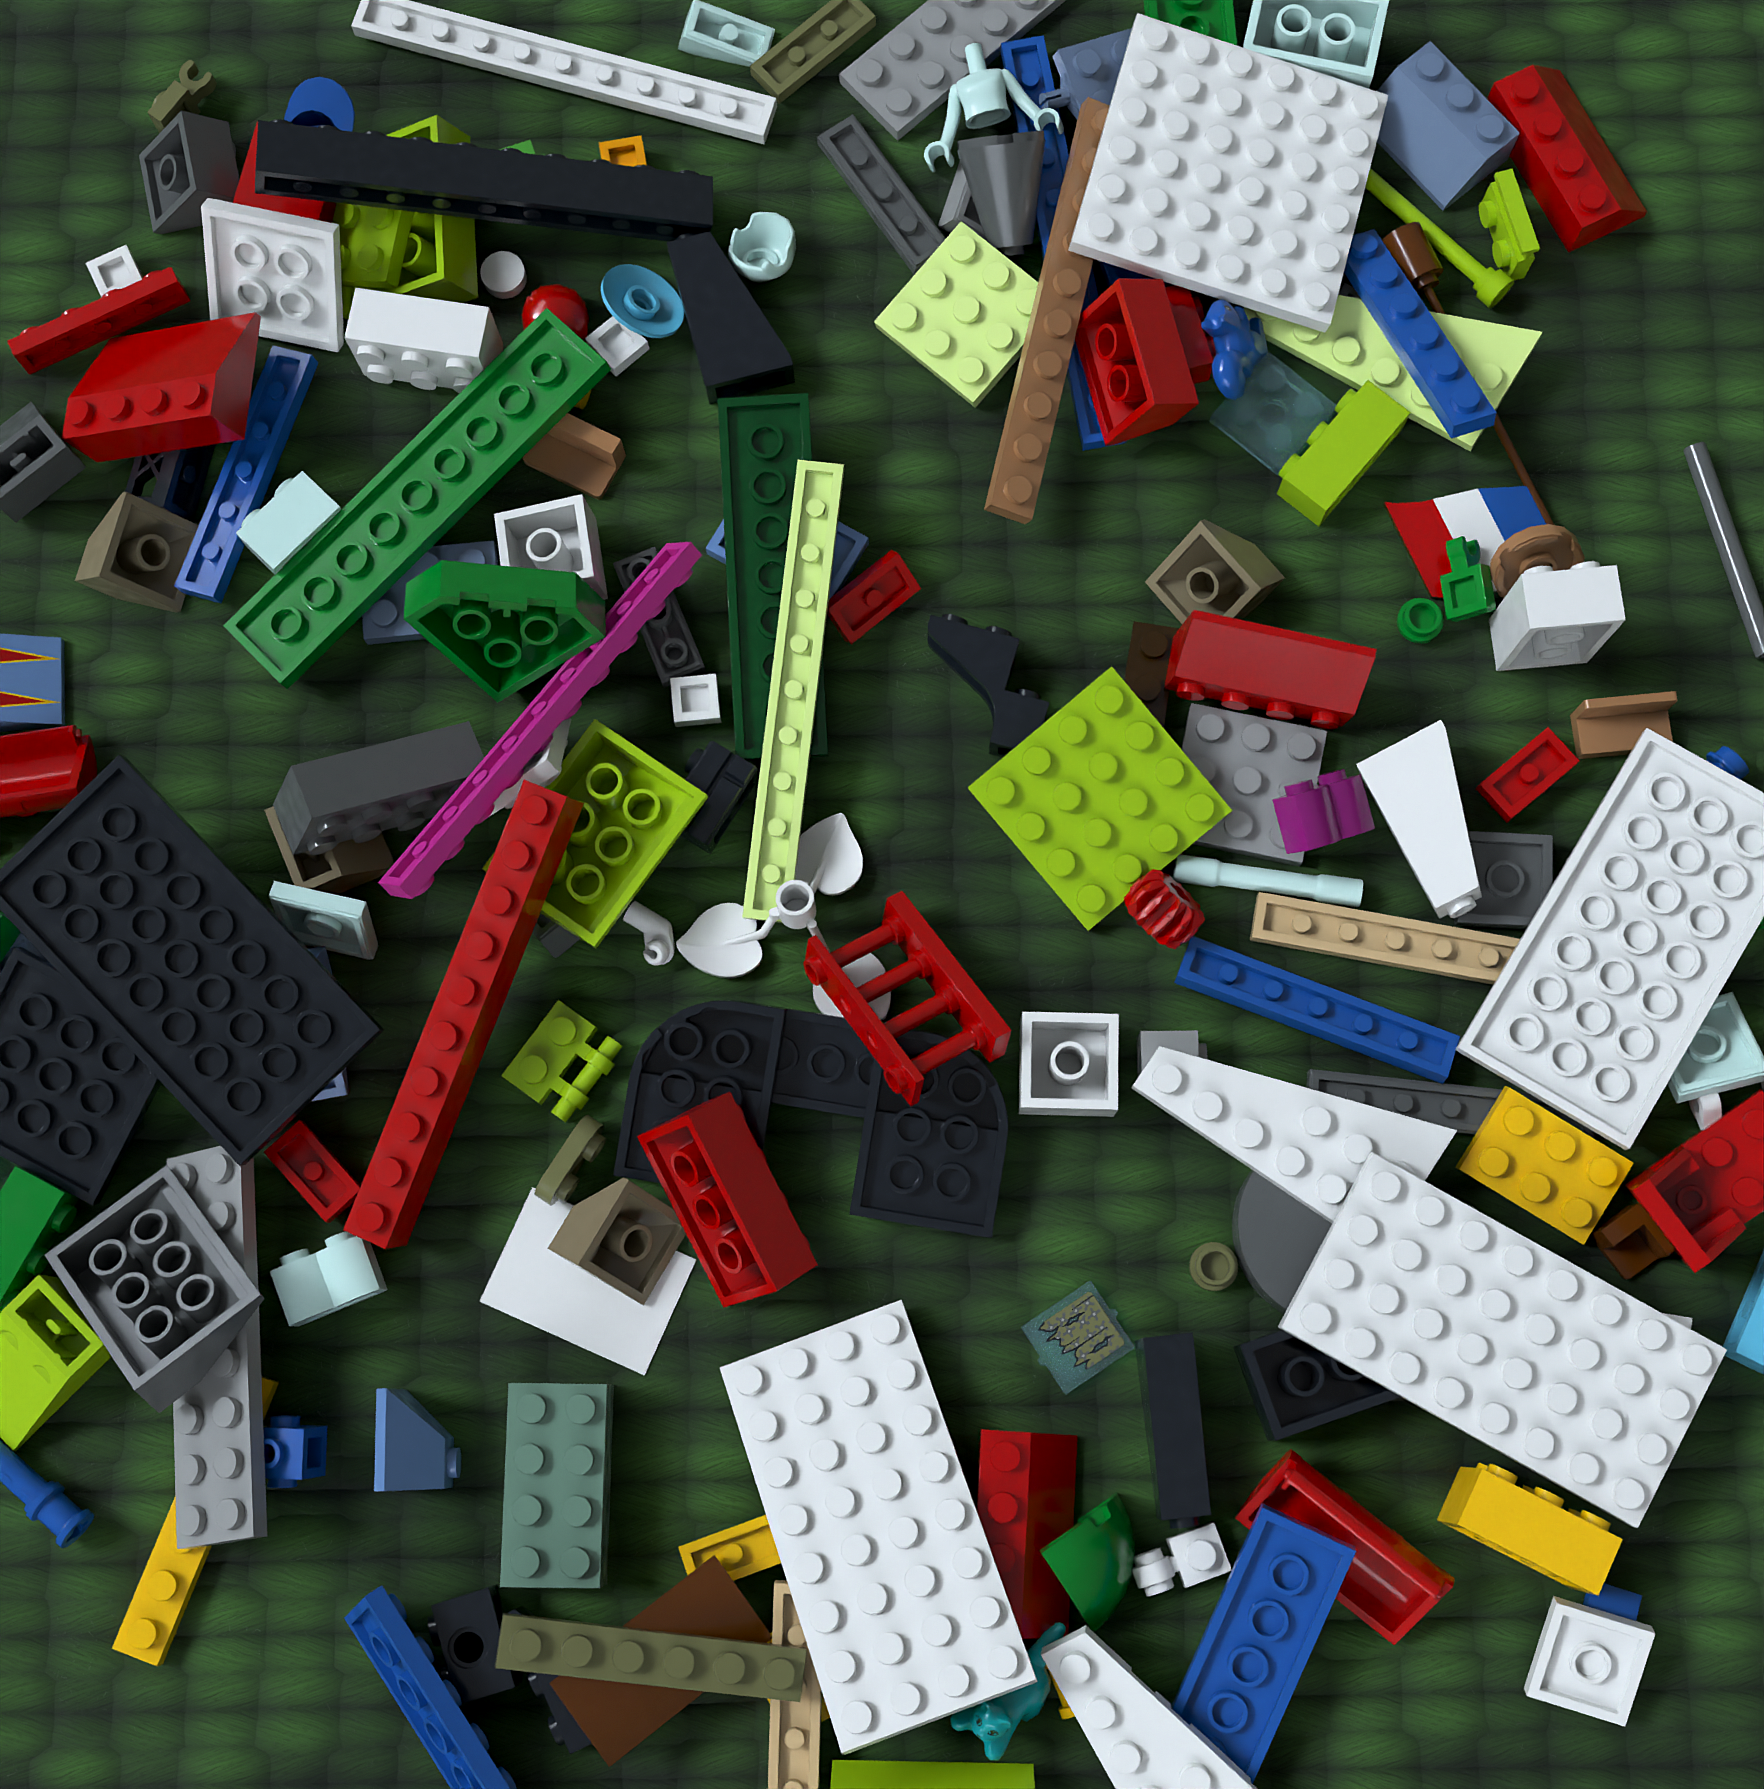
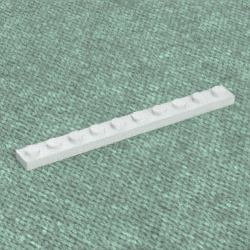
(567, 67)

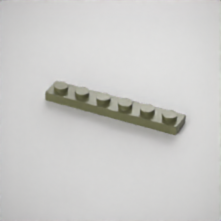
(650, 1657)

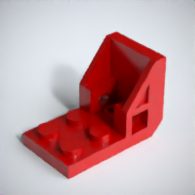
(1708, 1184)

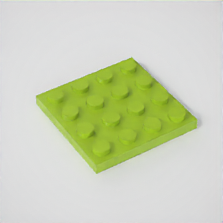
(1099, 798)

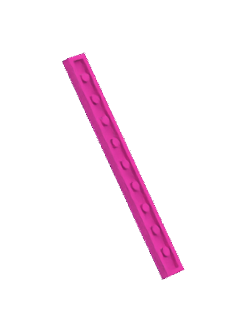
(534, 727)

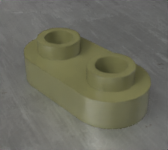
(581, 1145)

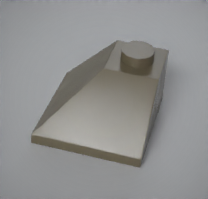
(138, 554)
(1214, 574)
(621, 1238)

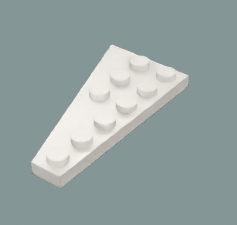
(1287, 1132)
(1130, 1725)

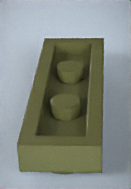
(812, 47)

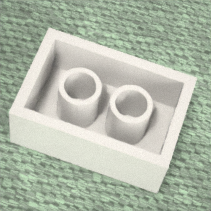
(420, 339)
(1556, 616)

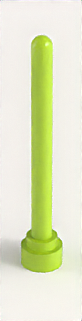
(1488, 283)

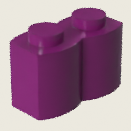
(1323, 812)

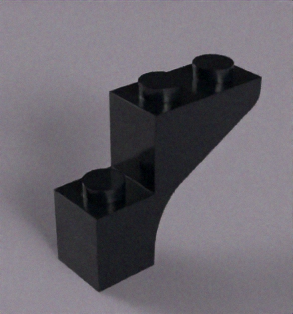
(986, 663)

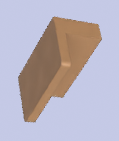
(578, 456)
(1615, 723)

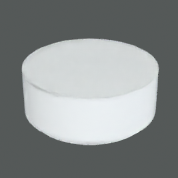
(503, 274)

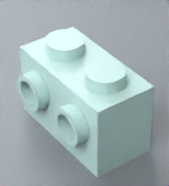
(287, 521)

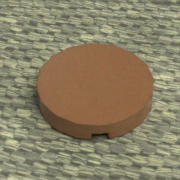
(1532, 548)

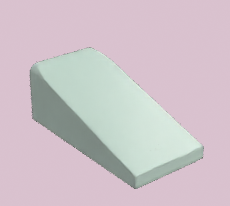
(724, 35)

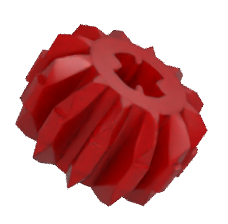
(1164, 908)

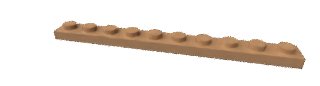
(1048, 338)

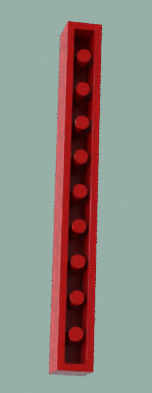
(463, 1016)

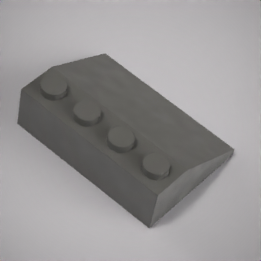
(157, 1287)

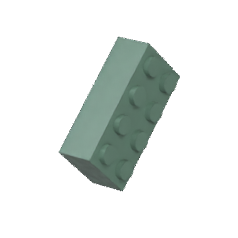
(557, 1485)

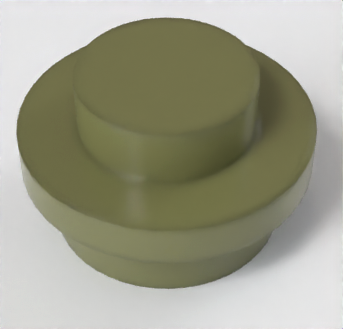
(1213, 1266)

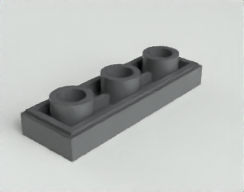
(666, 638)

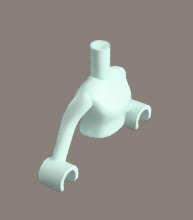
(984, 103)

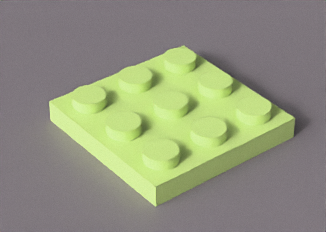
(963, 314)

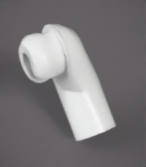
(657, 933)

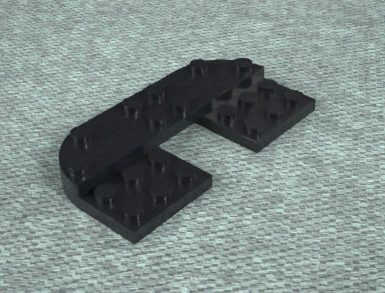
(915, 1163)

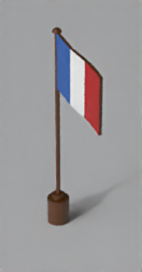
(1476, 514)

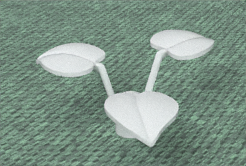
(728, 944)

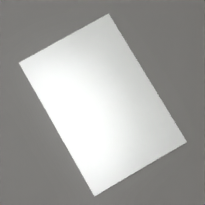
(573, 1304)

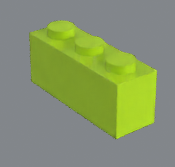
(1341, 451)

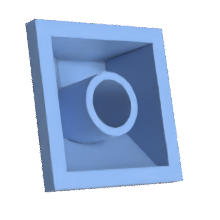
(411, 1446)

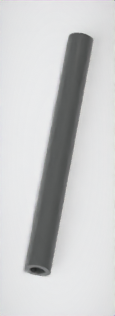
(1728, 544)

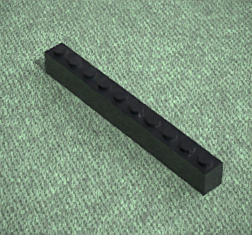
(480, 182)

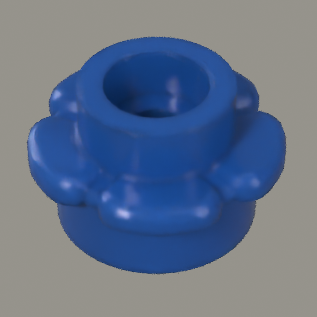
(1728, 761)

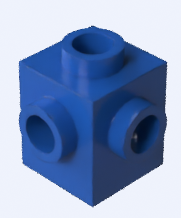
(293, 1451)

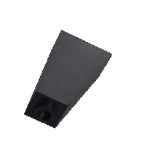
(727, 328)
(1173, 1427)

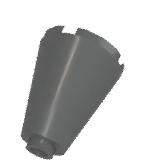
(1005, 185)

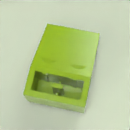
(43, 1357)

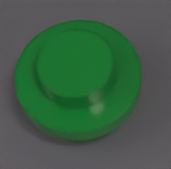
(1420, 620)

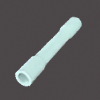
(1318, 887)

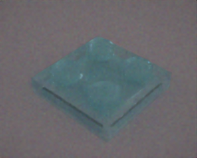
(1273, 413)

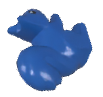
(1237, 344)

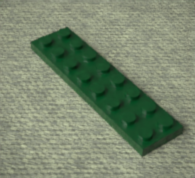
(758, 474)

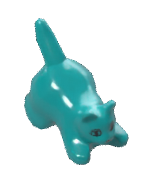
(998, 1718)

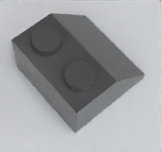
(185, 167)

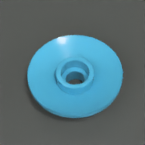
(642, 301)

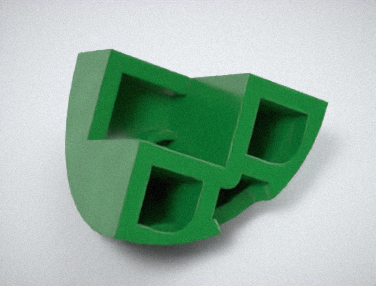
(1095, 1560)

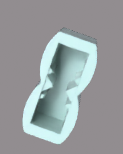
(327, 1279)

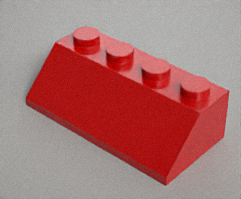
(1564, 157)
(1268, 669)
(728, 1201)
(1023, 1506)

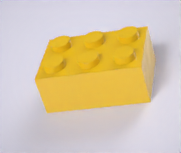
(1531, 1527)

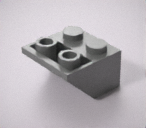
(32, 462)

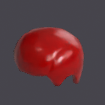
(563, 303)

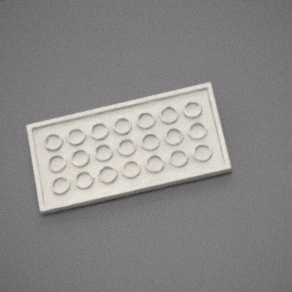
(1629, 942)
(1503, 1339)
(876, 1528)

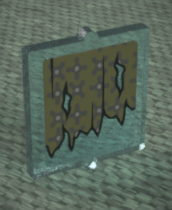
(1077, 1337)

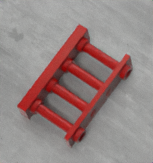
(926, 960)

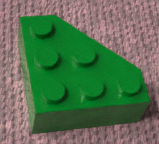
(504, 620)

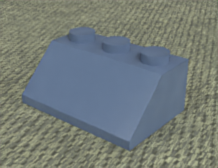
(1442, 127)

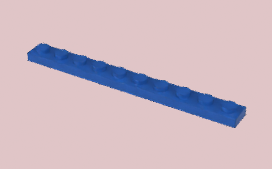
(1030, 66)

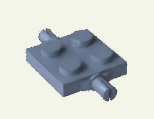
(1087, 71)

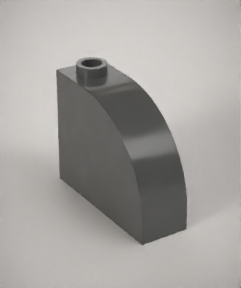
(1274, 1239)

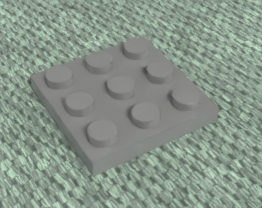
(1248, 766)

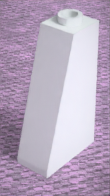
(1423, 807)

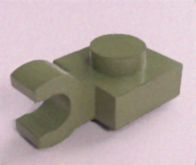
(181, 96)

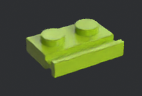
(1509, 225)

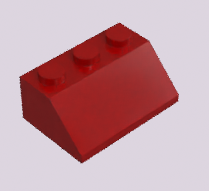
(1134, 360)

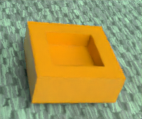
(624, 151)

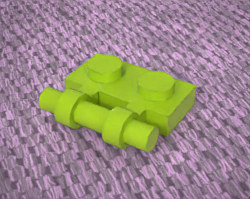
(550, 1054)

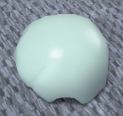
(763, 248)

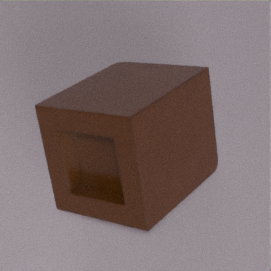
(1631, 1241)

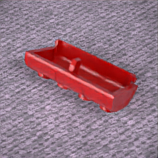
(44, 769)
(1388, 1579)

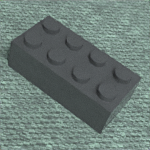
(374, 788)

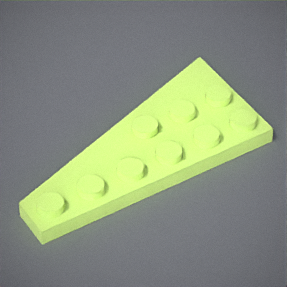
(1358, 352)

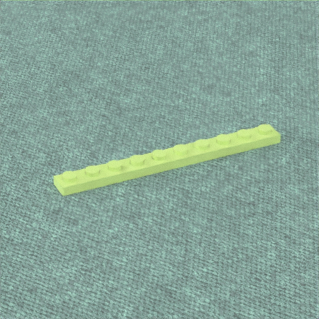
(793, 685)

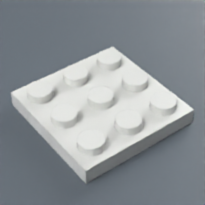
(275, 267)

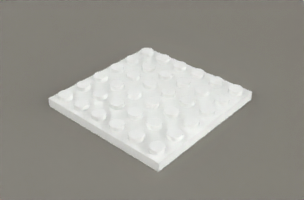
(1229, 173)

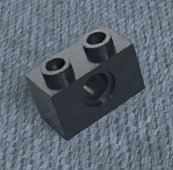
(476, 1613)

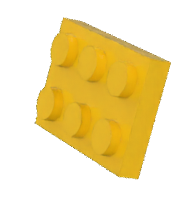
(1544, 1165)

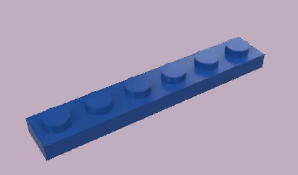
(1416, 337)
(246, 474)
(1317, 1009)

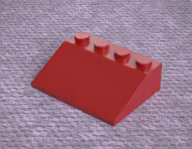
(165, 390)

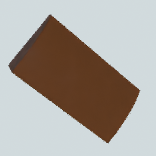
(624, 1714)

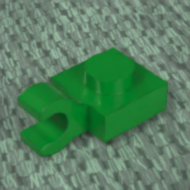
(1469, 586)

